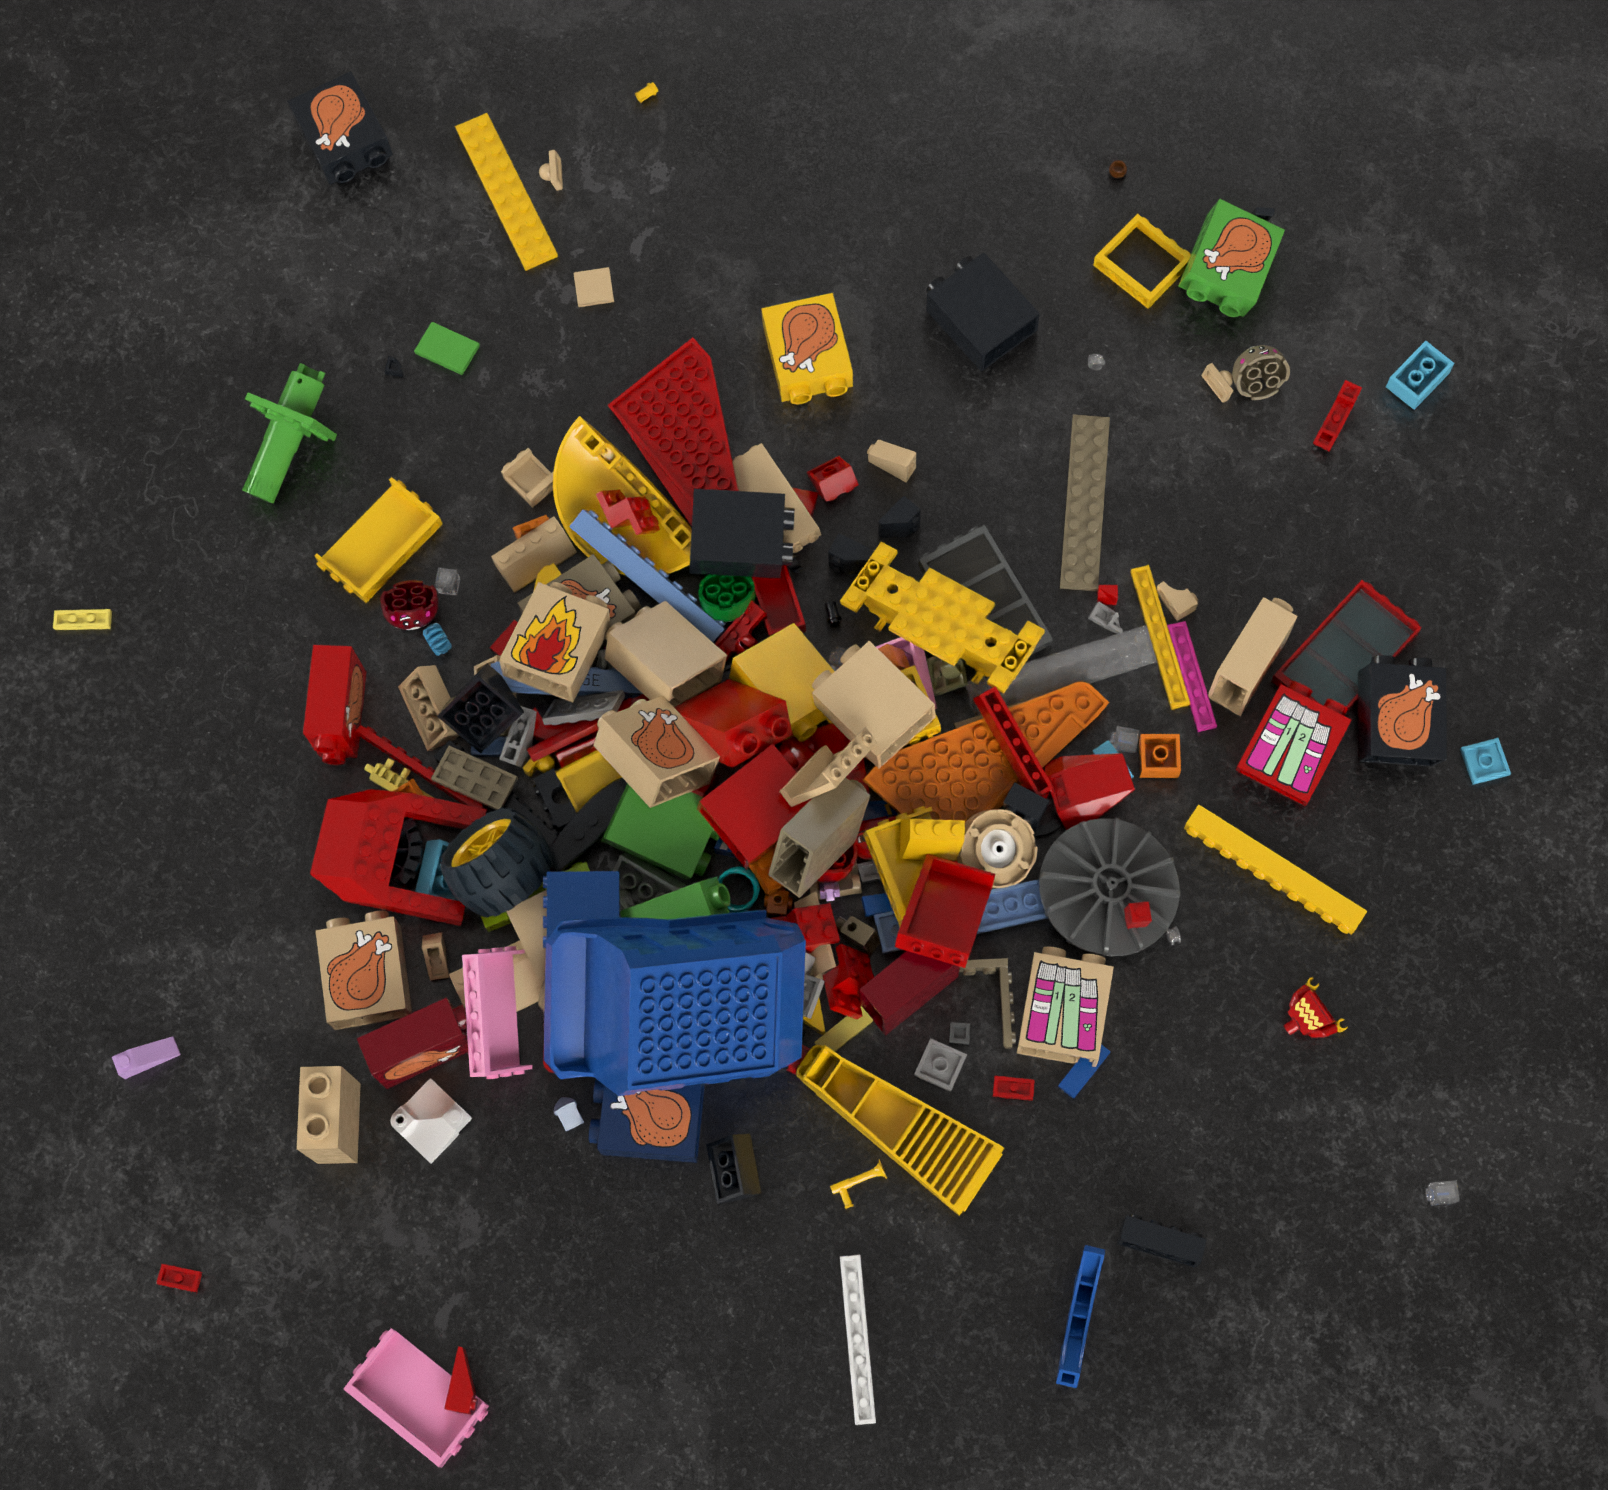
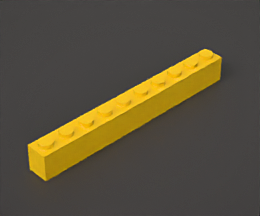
(1275, 869)

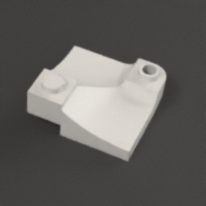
(430, 1120)

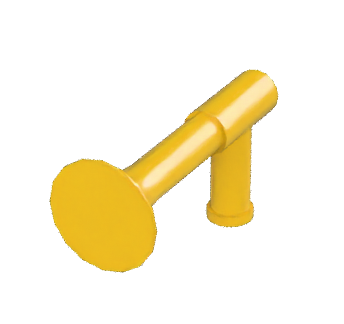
(845, 1184)

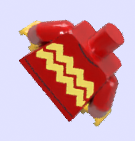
(1311, 1014)

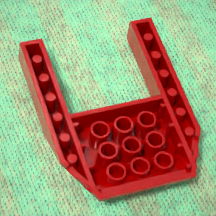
(361, 846)

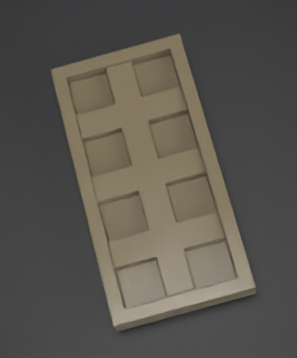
(474, 778)

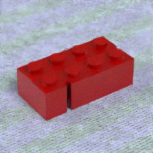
(779, 601)

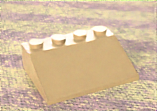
(526, 981)

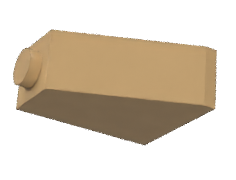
(893, 459)

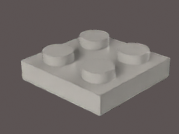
(940, 1065)

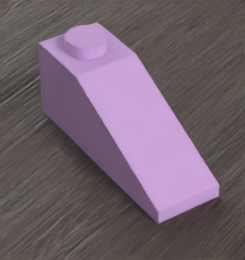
(145, 1057)

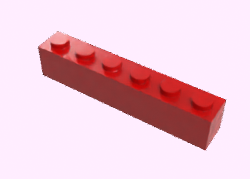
(1012, 741)

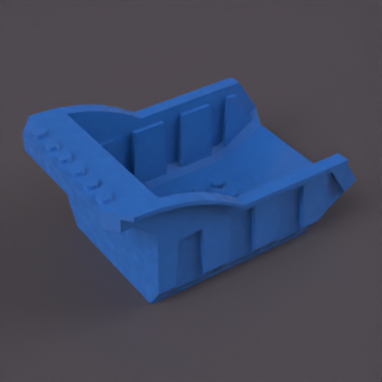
(673, 999)

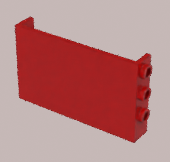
(945, 911)

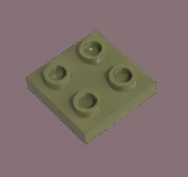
(946, 676)

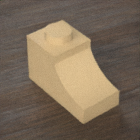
(1177, 601)
(435, 956)

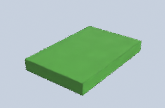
(447, 348)

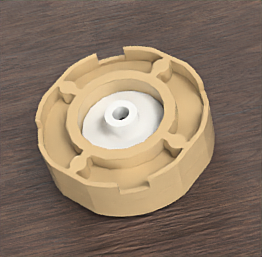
(1000, 845)

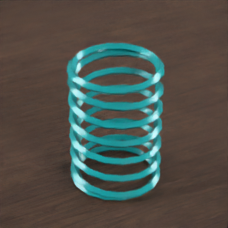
(748, 873)

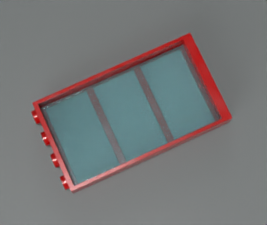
(1345, 642)

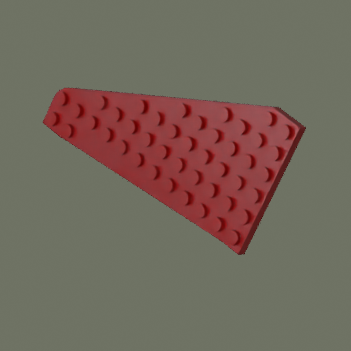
(680, 425)

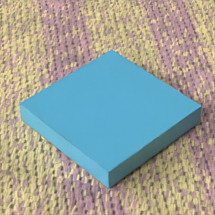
(1485, 761)

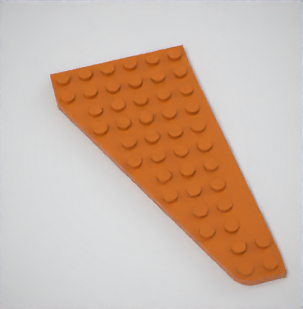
(966, 766)

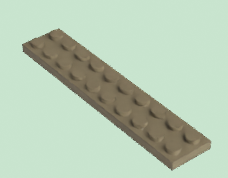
(1084, 503)

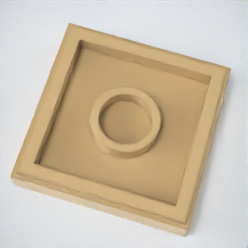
(593, 287)

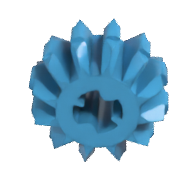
(437, 639)

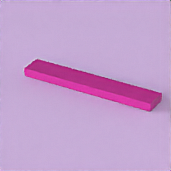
(1192, 677)

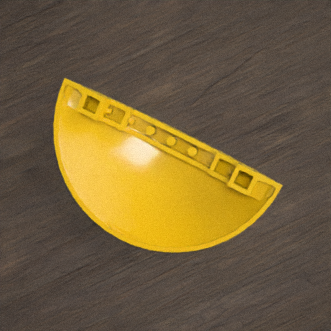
(593, 464)

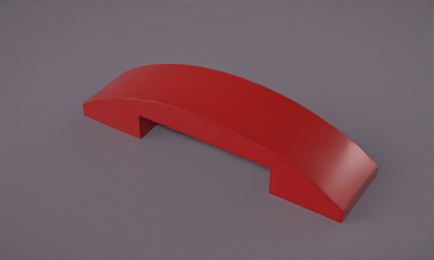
(1337, 416)

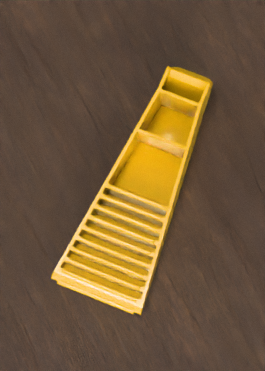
(922, 1140)

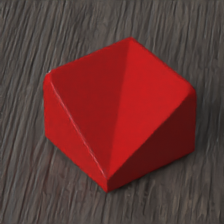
(1107, 594)

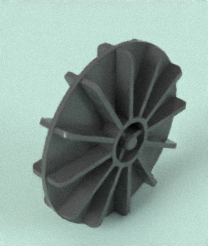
(1096, 874)

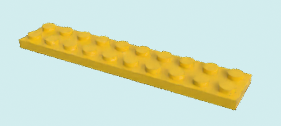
(506, 191)

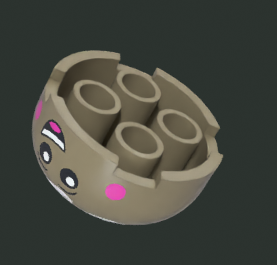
(1256, 363)

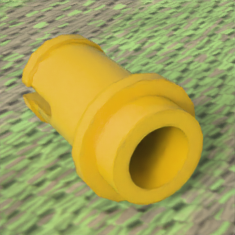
(646, 92)

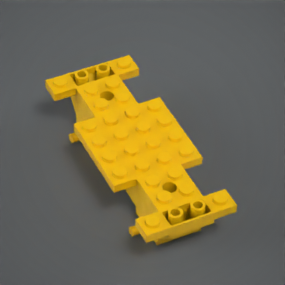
(941, 619)

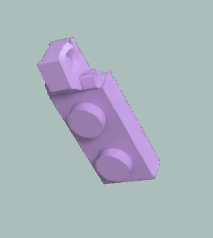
(829, 890)

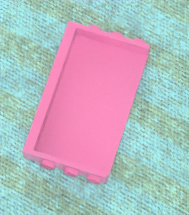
(492, 1013)
(410, 1397)

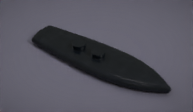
(586, 826)

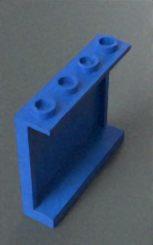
(580, 897)

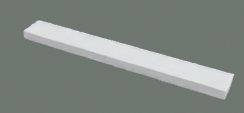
(857, 1340)

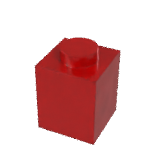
(1137, 915)

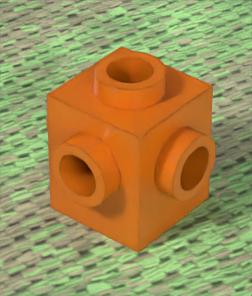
(780, 908)

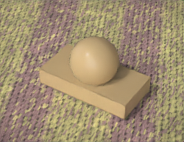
(553, 170)
(1219, 382)

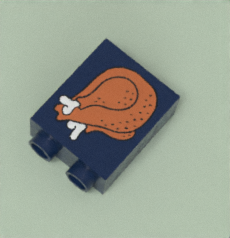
(649, 1123)

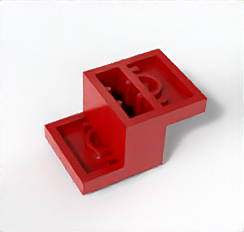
(628, 511)
(815, 924)
(846, 979)

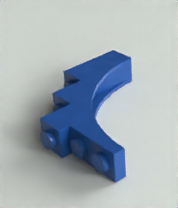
(1079, 1316)

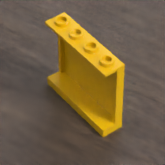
(586, 778)

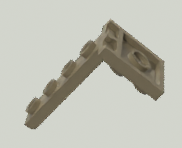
(990, 966)

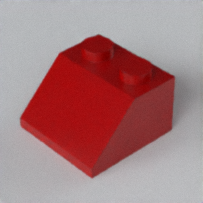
(833, 478)

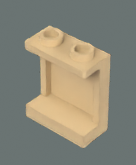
(528, 477)

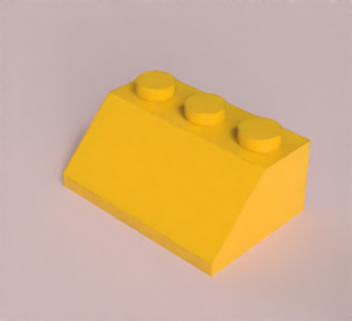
(931, 837)

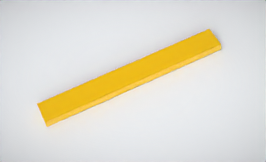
(1160, 637)

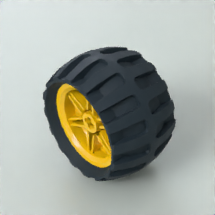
(496, 862)

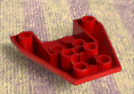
(1088, 785)

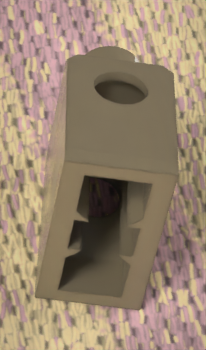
(858, 934)

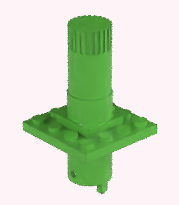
(285, 431)

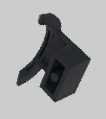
(1030, 808)

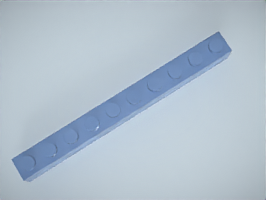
(644, 573)

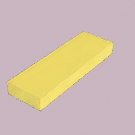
(82, 619)
(844, 1031)

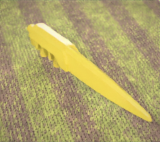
(387, 778)

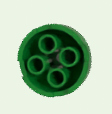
(726, 596)

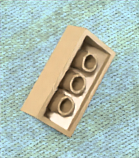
(529, 554)
(425, 698)
(823, 954)

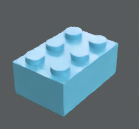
(1419, 375)

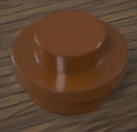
(1118, 169)

